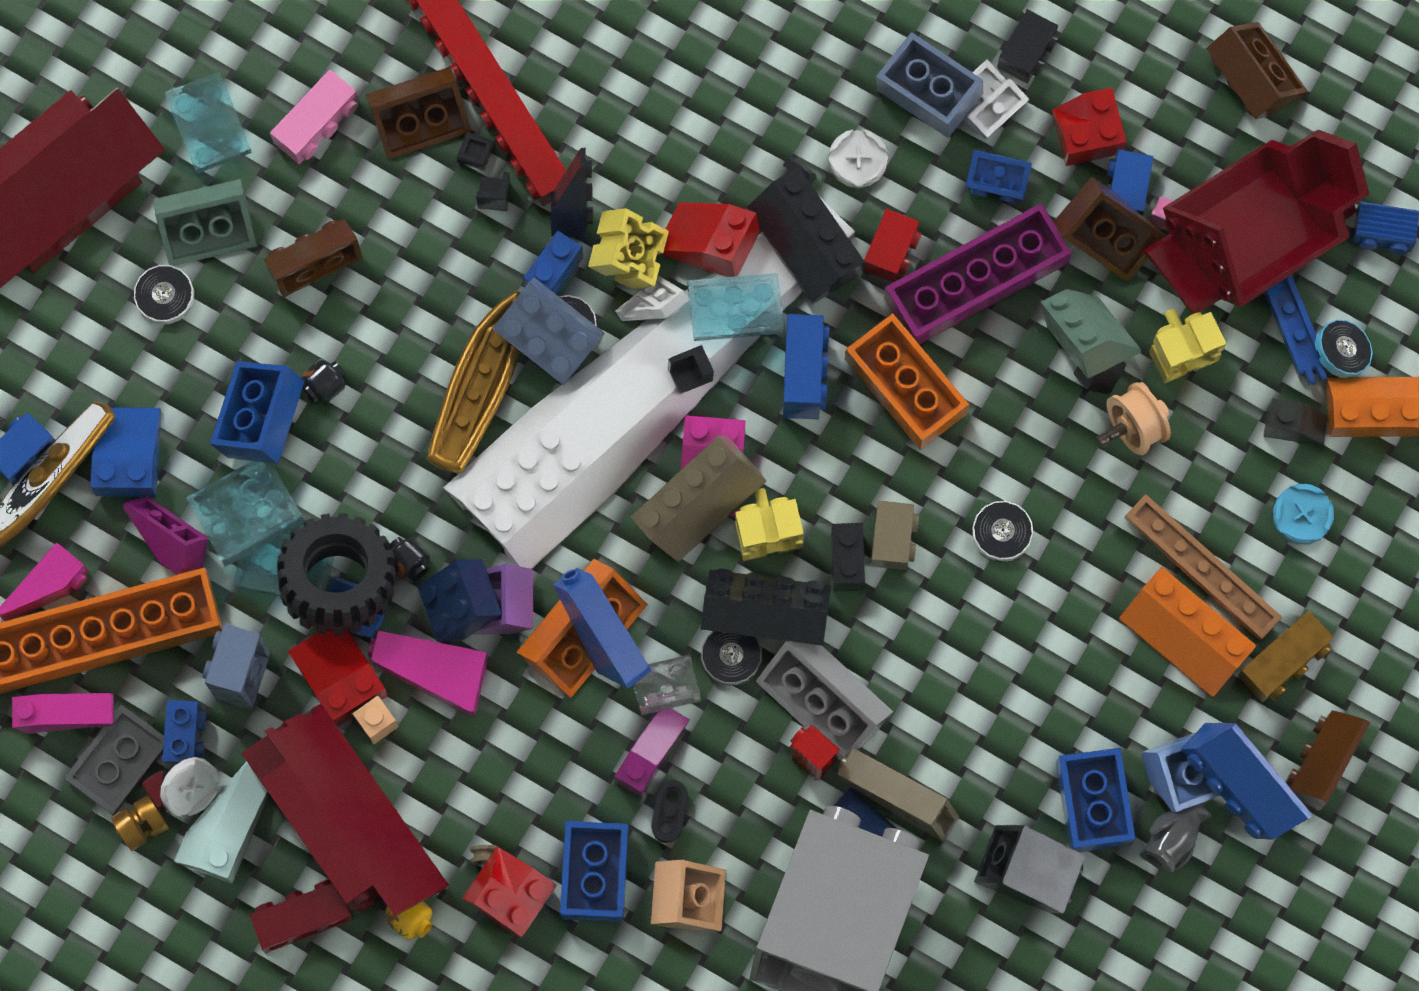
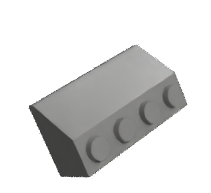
(824, 695)

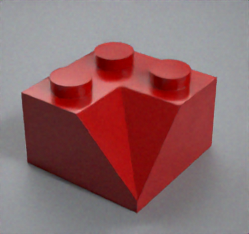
(1089, 127)
(509, 892)

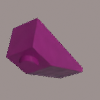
(168, 536)
(650, 751)

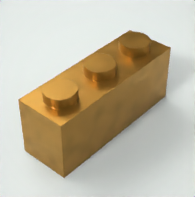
(1286, 657)

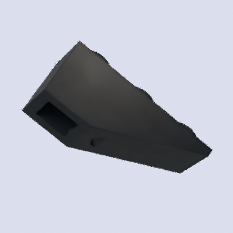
(570, 197)

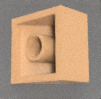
(688, 896)

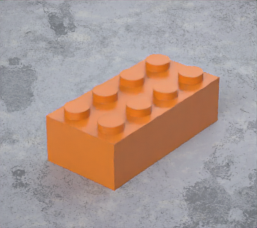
(906, 381)

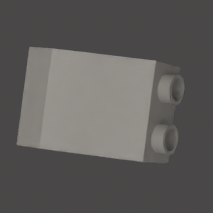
(838, 906)

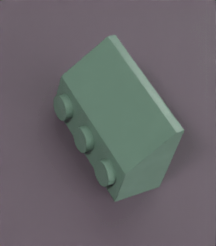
(204, 222)
(1087, 331)

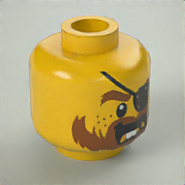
(411, 922)

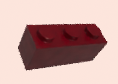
(299, 916)

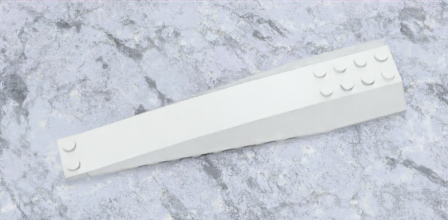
(597, 427)

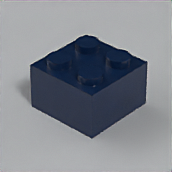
(459, 600)

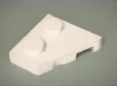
(653, 302)

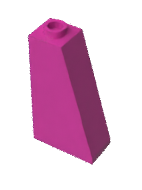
(435, 668)

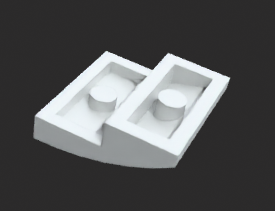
(997, 103)

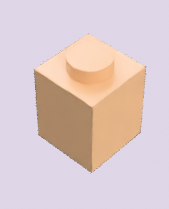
(375, 720)

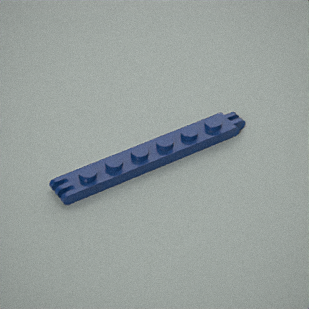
(1295, 329)

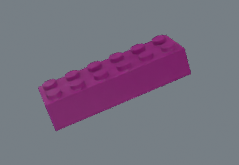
(978, 274)

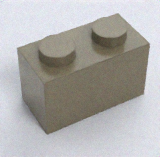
(893, 535)

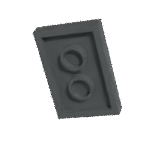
(117, 760)

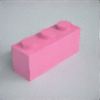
(315, 117)

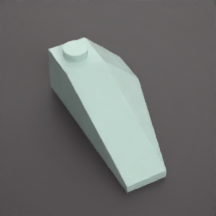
(224, 829)

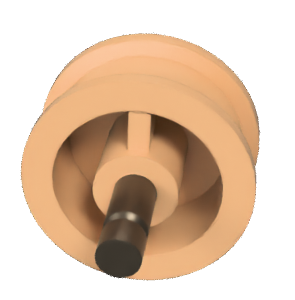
(1136, 419)

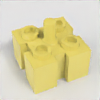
(628, 248)
(1187, 346)
(768, 528)

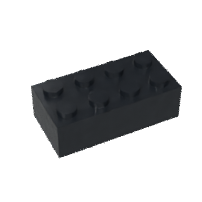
(765, 606)

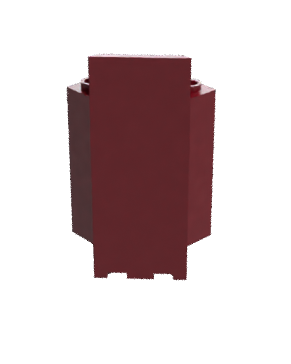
(67, 176)
(1259, 220)
(343, 814)

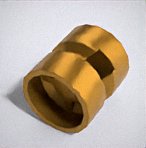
(135, 833)

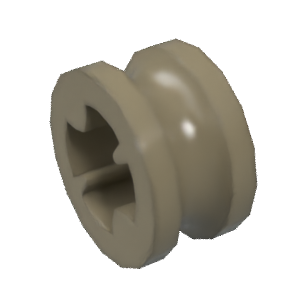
(481, 853)

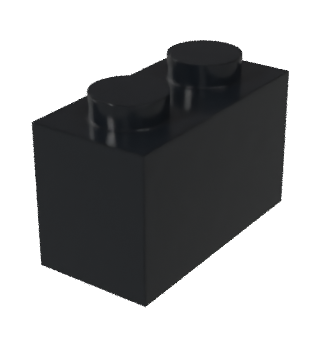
(1027, 47)
(847, 557)

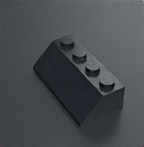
(806, 236)

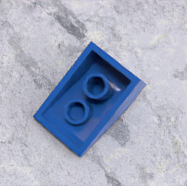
(128, 455)

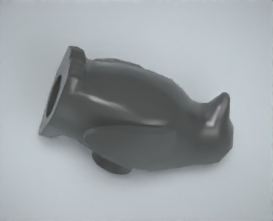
(1174, 838)

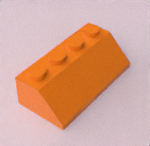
(1373, 406)
(1187, 632)
(555, 646)

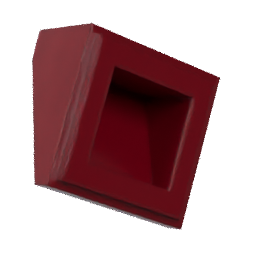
(153, 788)

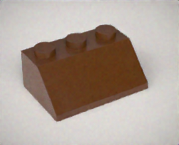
(1256, 69)
(419, 113)
(313, 257)
(1326, 758)

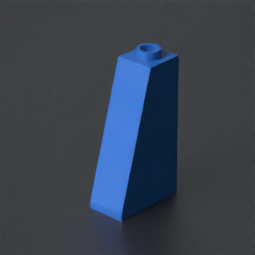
(600, 629)

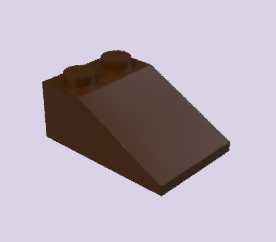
(1107, 229)

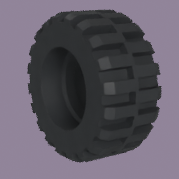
(336, 538)

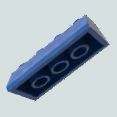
(1245, 780)

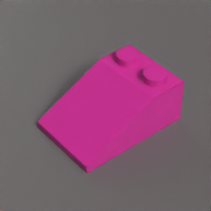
(703, 430)

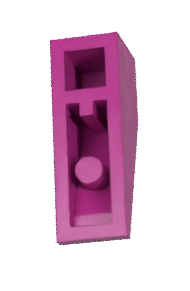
(49, 580)
(61, 711)

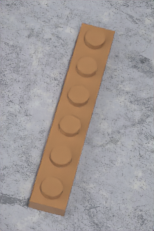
(1203, 567)

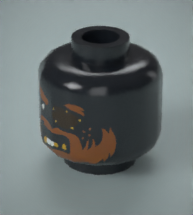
(323, 381)
(410, 559)

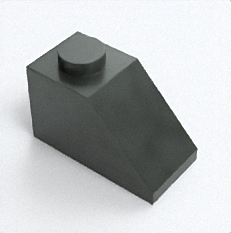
(1295, 422)

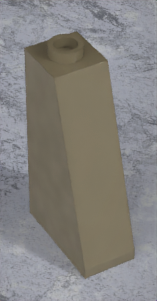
(898, 794)

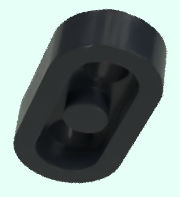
(669, 812)

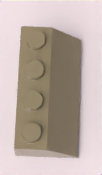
(699, 498)

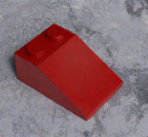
(711, 236)
(337, 674)

